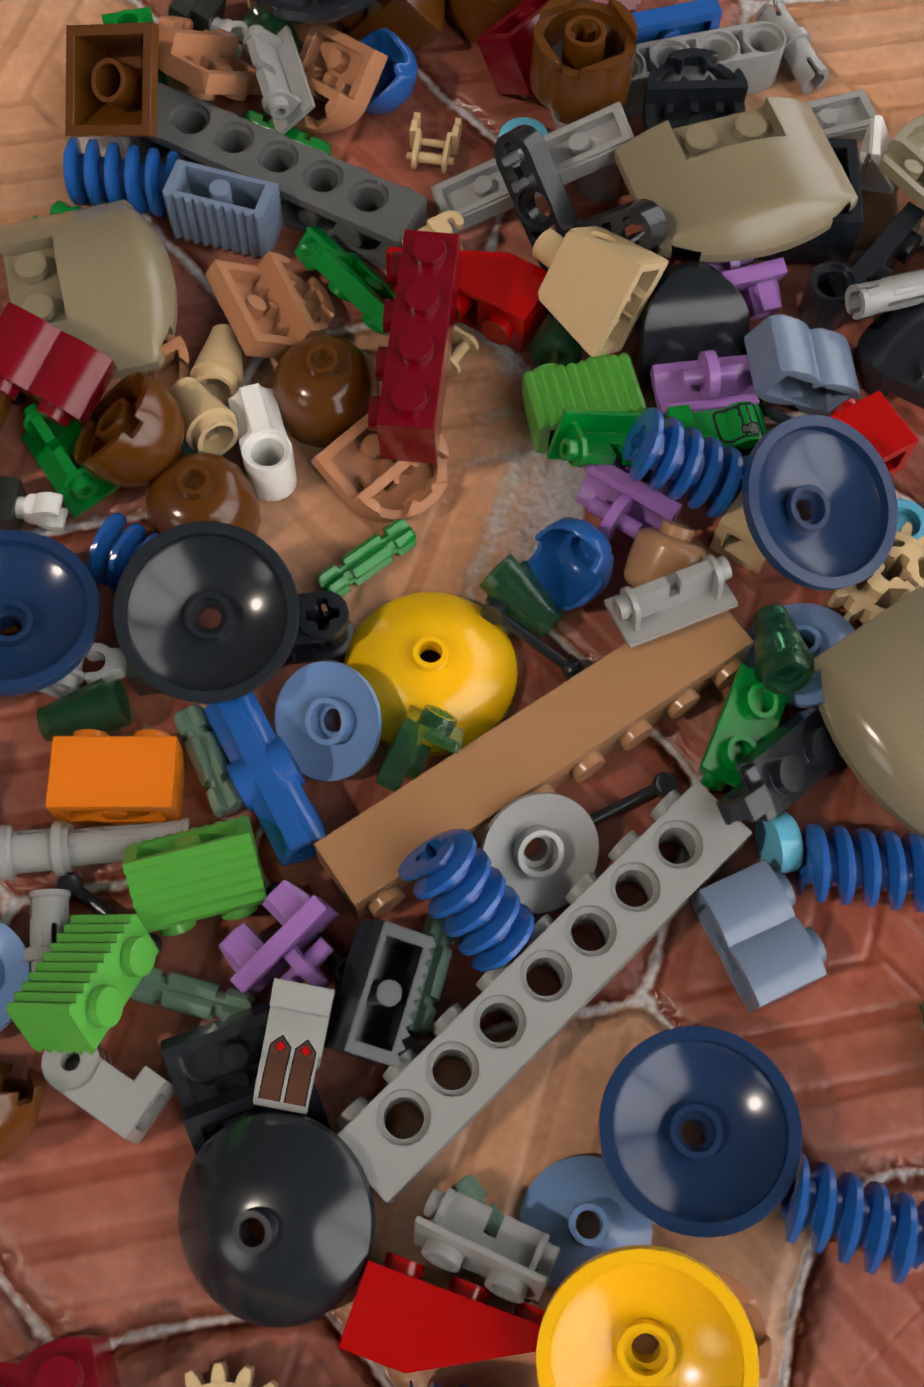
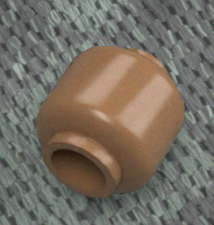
(661, 552)

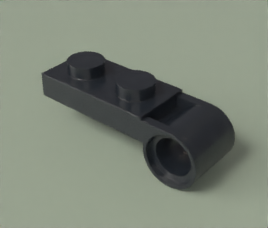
(825, 292)

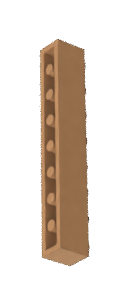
(532, 752)

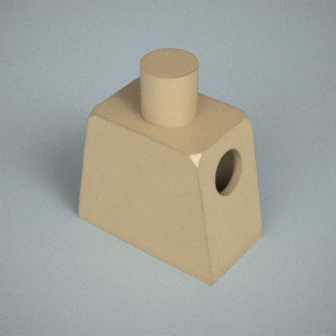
(596, 284)

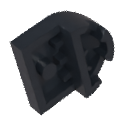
(692, 90)
(691, 313)
(893, 354)

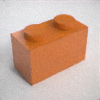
(116, 778)

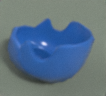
(398, 74)
(572, 562)

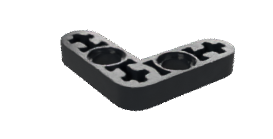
(538, 162)

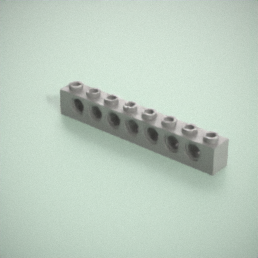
(683, 819)

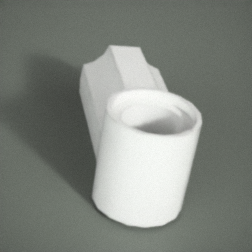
(264, 442)

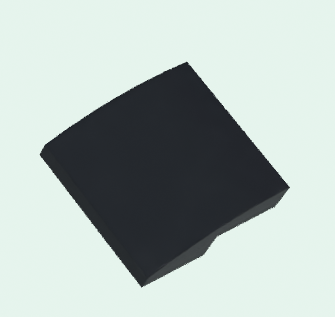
(218, 1070)

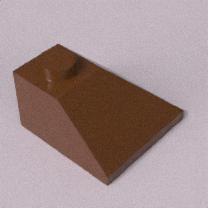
(112, 80)

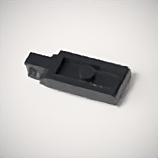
(781, 769)

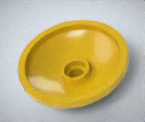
(470, 680)
(650, 1291)

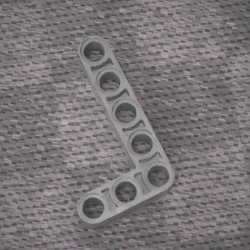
(749, 46)

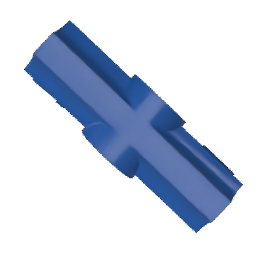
(267, 778)

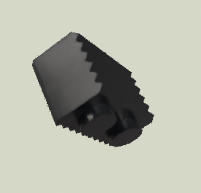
(378, 992)

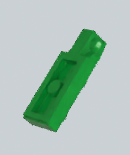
(347, 275)

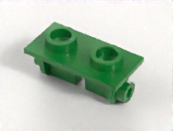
(591, 437)
(54, 451)
(744, 722)

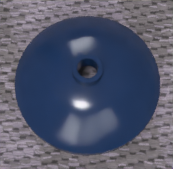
(841, 498)
(54, 605)
(746, 1124)

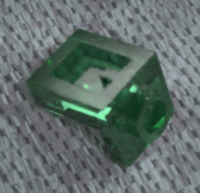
(408, 753)

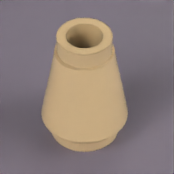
(220, 363)
(208, 422)

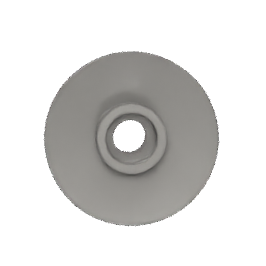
(565, 852)

